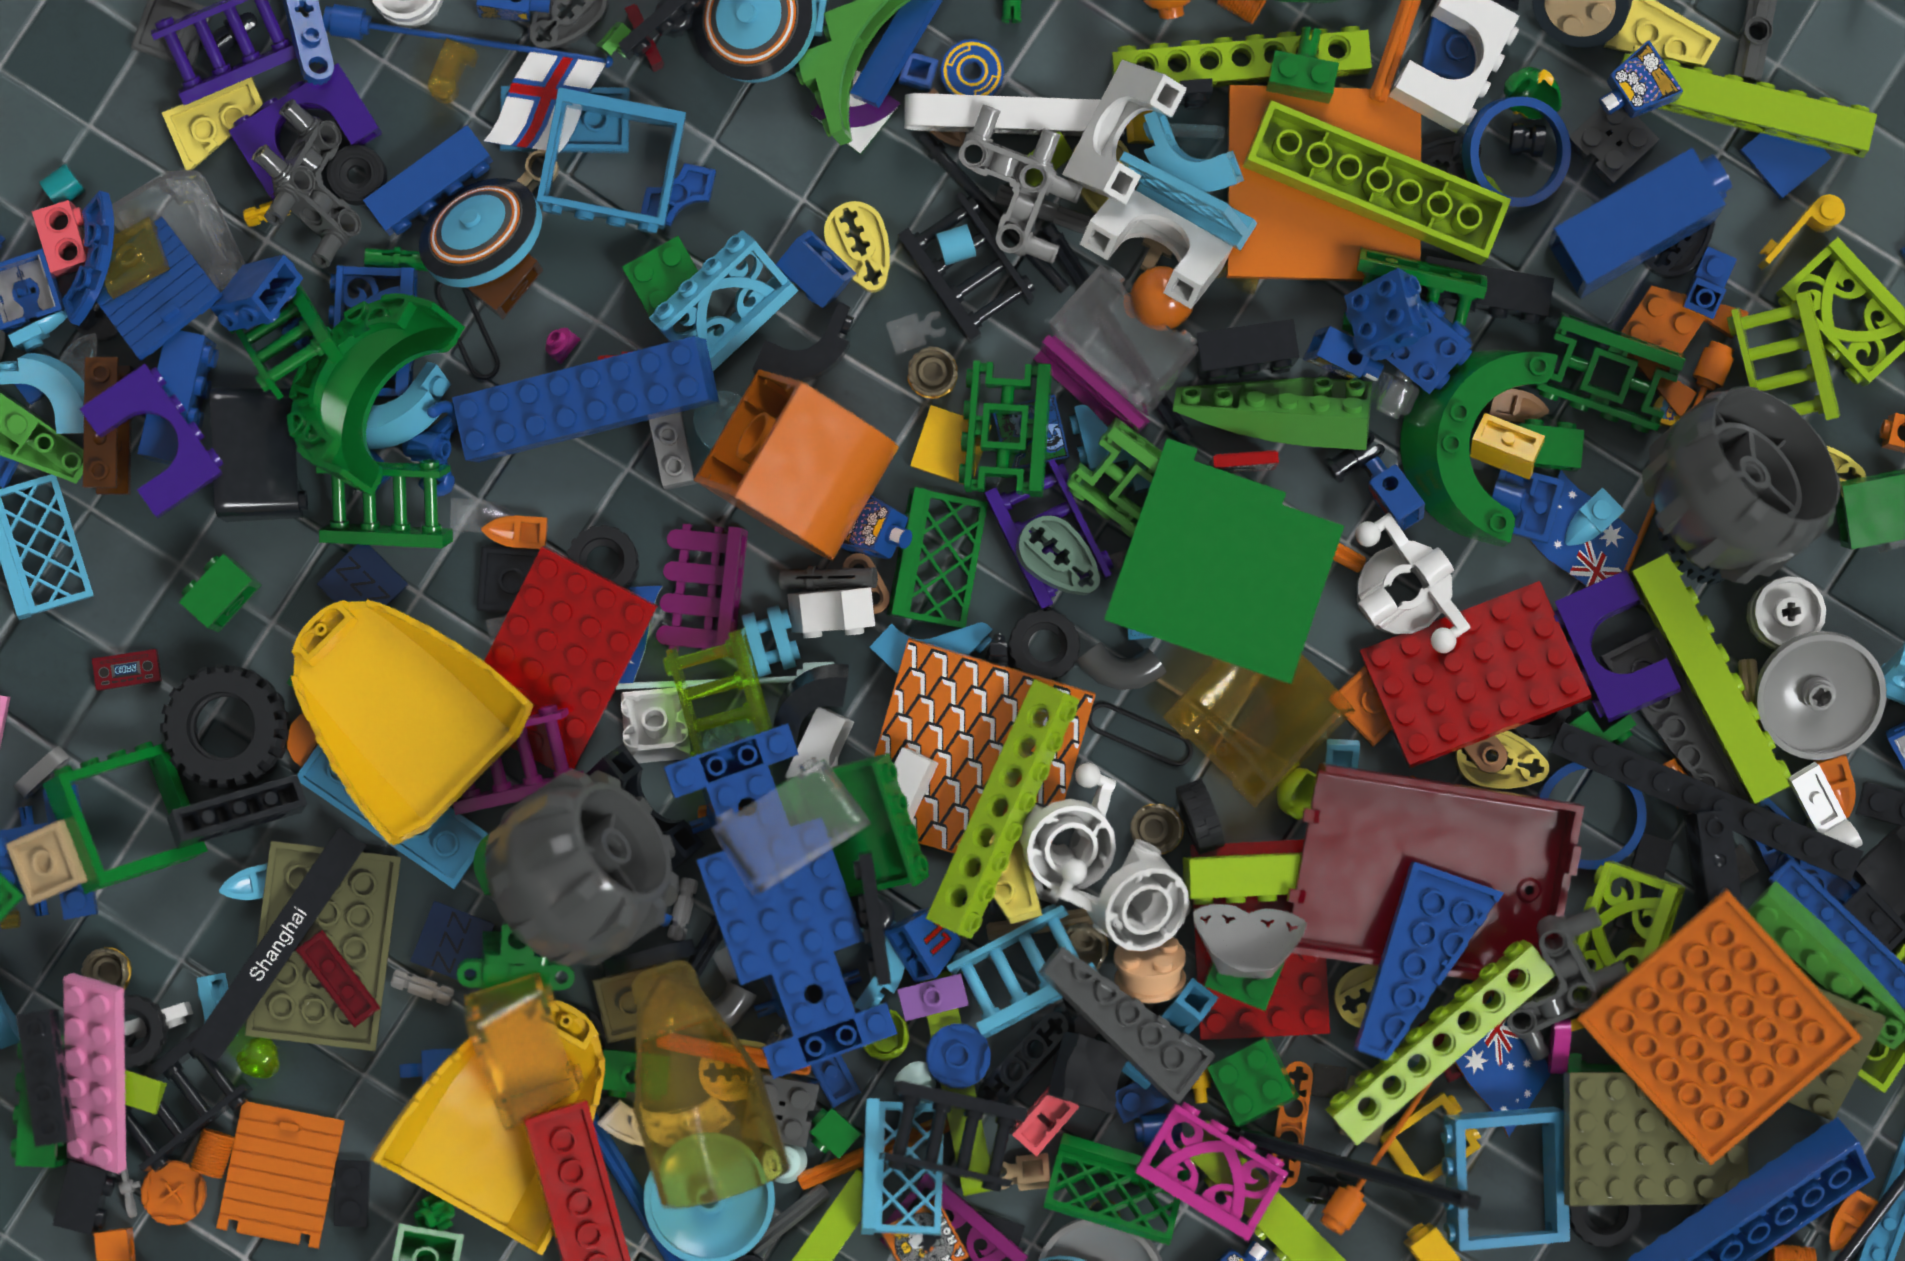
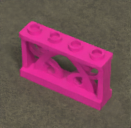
(1231, 1211)

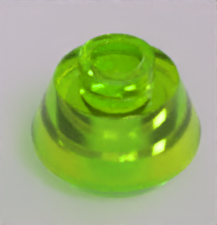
(259, 1058)

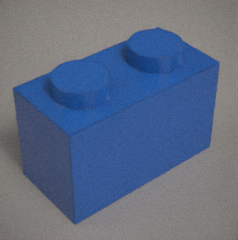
(815, 269)

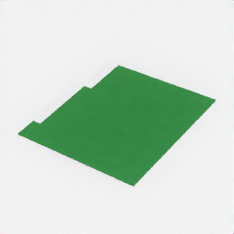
(1223, 567)

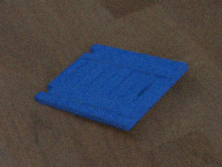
(163, 304)

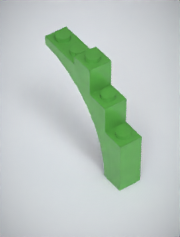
(832, 66)

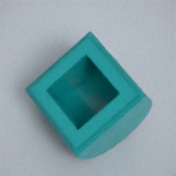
(62, 185)

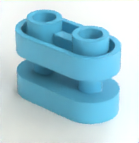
(778, 623)

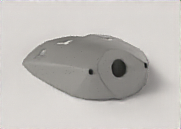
(1245, 944)

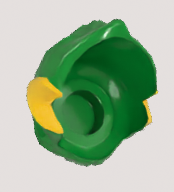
(1533, 84)

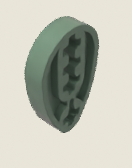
(1065, 539)

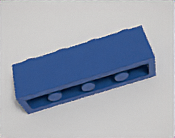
(428, 181)

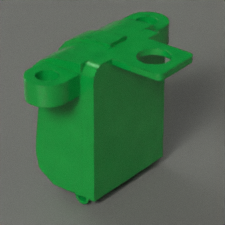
(509, 959)

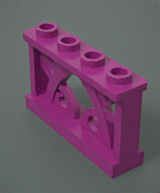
(997, 1243)

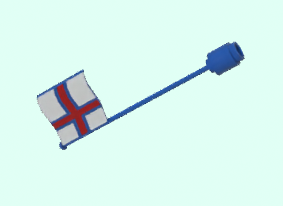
(533, 92)

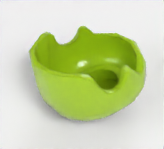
(1296, 792)
(891, 1046)

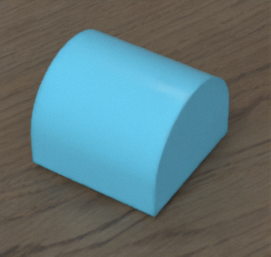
(956, 244)

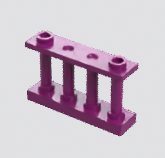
(502, 790)

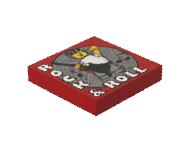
(1245, 461)

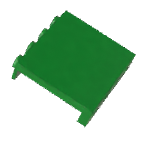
(889, 835)

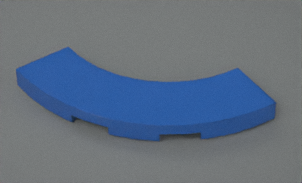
(90, 278)

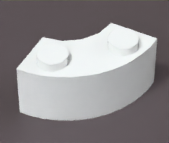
(831, 610)

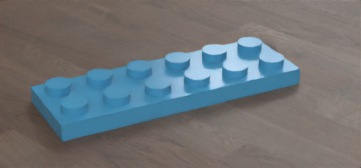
(442, 850)

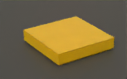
(940, 445)

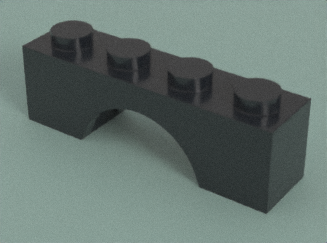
(624, 767)

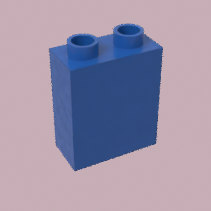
(1640, 220)

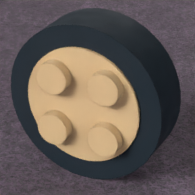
(1581, 21)

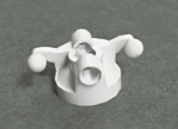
(1405, 557)
(1091, 841)
(1138, 904)

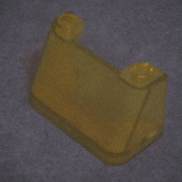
(520, 1048)

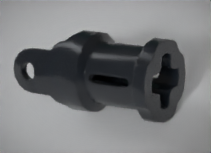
(226, 30)
(1351, 459)
(1331, 1184)

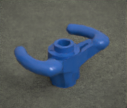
(435, 444)

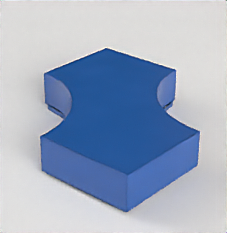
(691, 186)

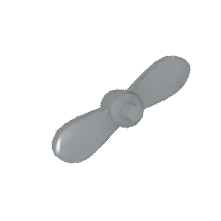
(127, 1188)

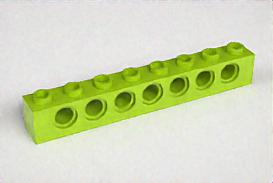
(1352, 39)
(988, 815)
(1457, 1041)

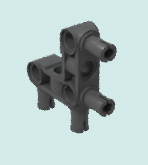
(300, 187)
(1557, 998)

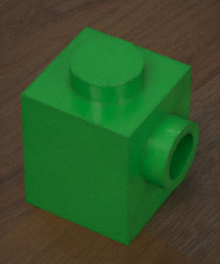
(833, 1132)

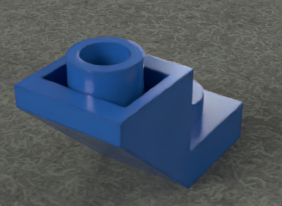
(1709, 282)

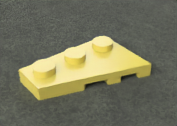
(1668, 32)
(206, 122)
(1016, 888)

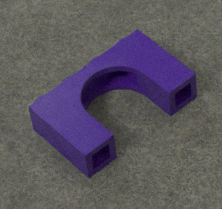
(335, 97)
(143, 394)
(1615, 692)

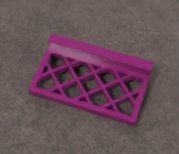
(1087, 385)

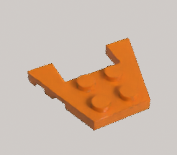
(1668, 324)

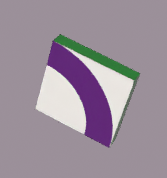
(864, 119)

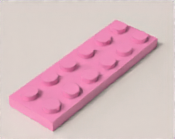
(96, 1071)

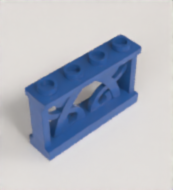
(339, 285)

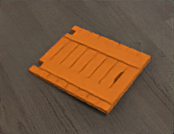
(280, 1174)

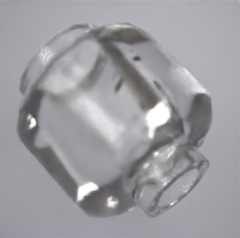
(1395, 394)

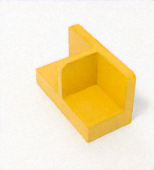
(1506, 446)

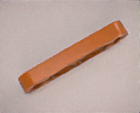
(1295, 1124)

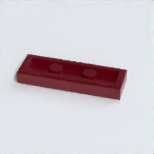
(338, 978)

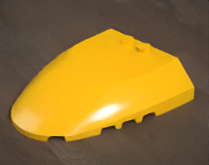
(401, 712)
(459, 1149)

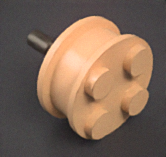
(1151, 974)

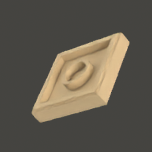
(46, 862)

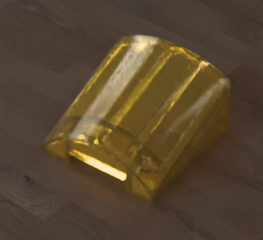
(1257, 724)

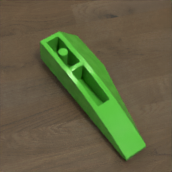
(1285, 410)
(34, 441)
(1826, 958)

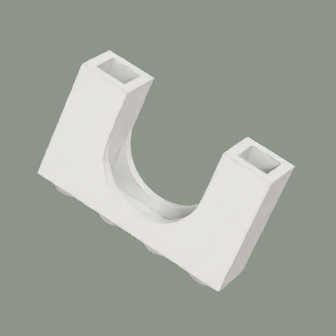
(1127, 95)
(1449, 100)
(1197, 251)
(826, 738)

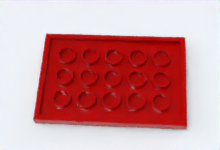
(568, 647)
(1496, 677)
(1301, 992)

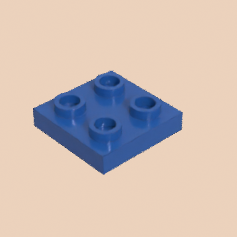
(1531, 502)

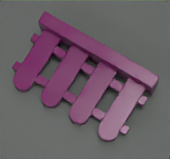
(728, 576)

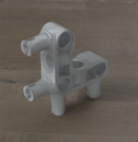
(1012, 167)

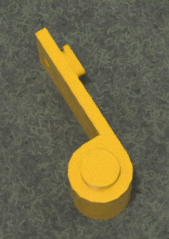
(1819, 216)

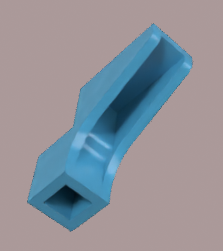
(1090, 430)
(892, 643)

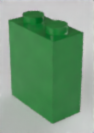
(1871, 510)

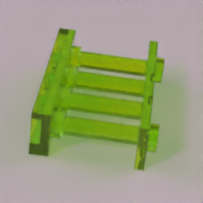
(745, 678)

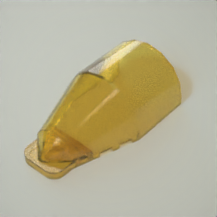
(699, 1096)

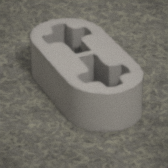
(41, 772)

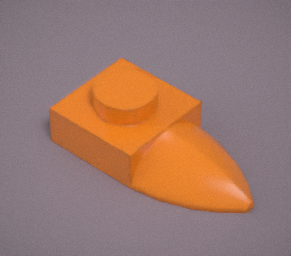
(518, 531)
(1841, 781)
(1848, 1218)

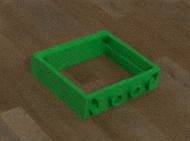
(67, 808)

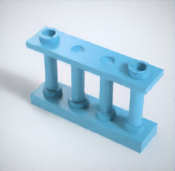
(1022, 1004)

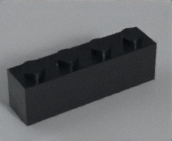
(1506, 292)

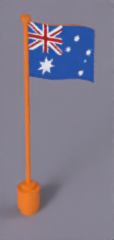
(1618, 544)
(1498, 1072)

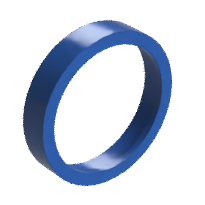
(1472, 138)
(1560, 773)

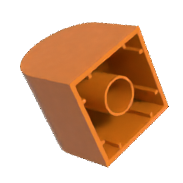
(797, 462)

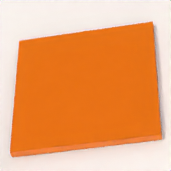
(1298, 232)

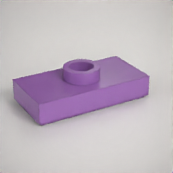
(933, 997)

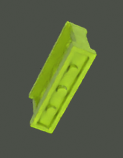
(1844, 267)
(1662, 911)

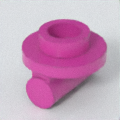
(561, 343)

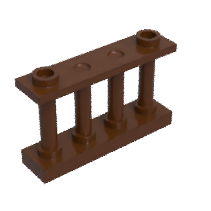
(106, 458)

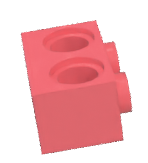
(56, 241)
(1043, 1121)

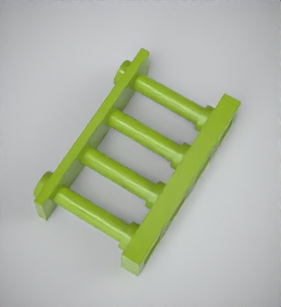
(1809, 340)

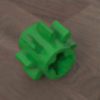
(434, 1213)

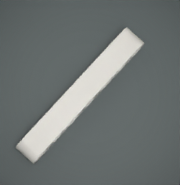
(1017, 114)

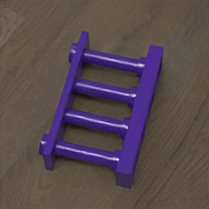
(223, 74)
(1003, 502)

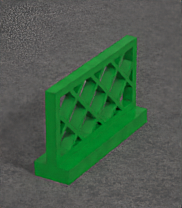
(908, 558)
(1118, 1166)

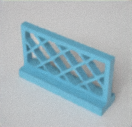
(1191, 203)
(12, 562)
(873, 1174)

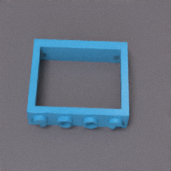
(622, 109)
(1454, 1169)

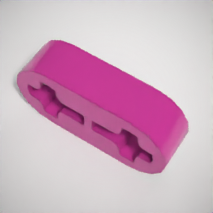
(1559, 1047)

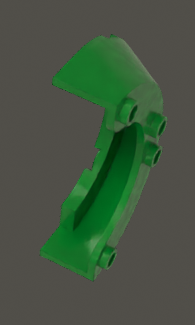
(336, 399)
(1438, 441)

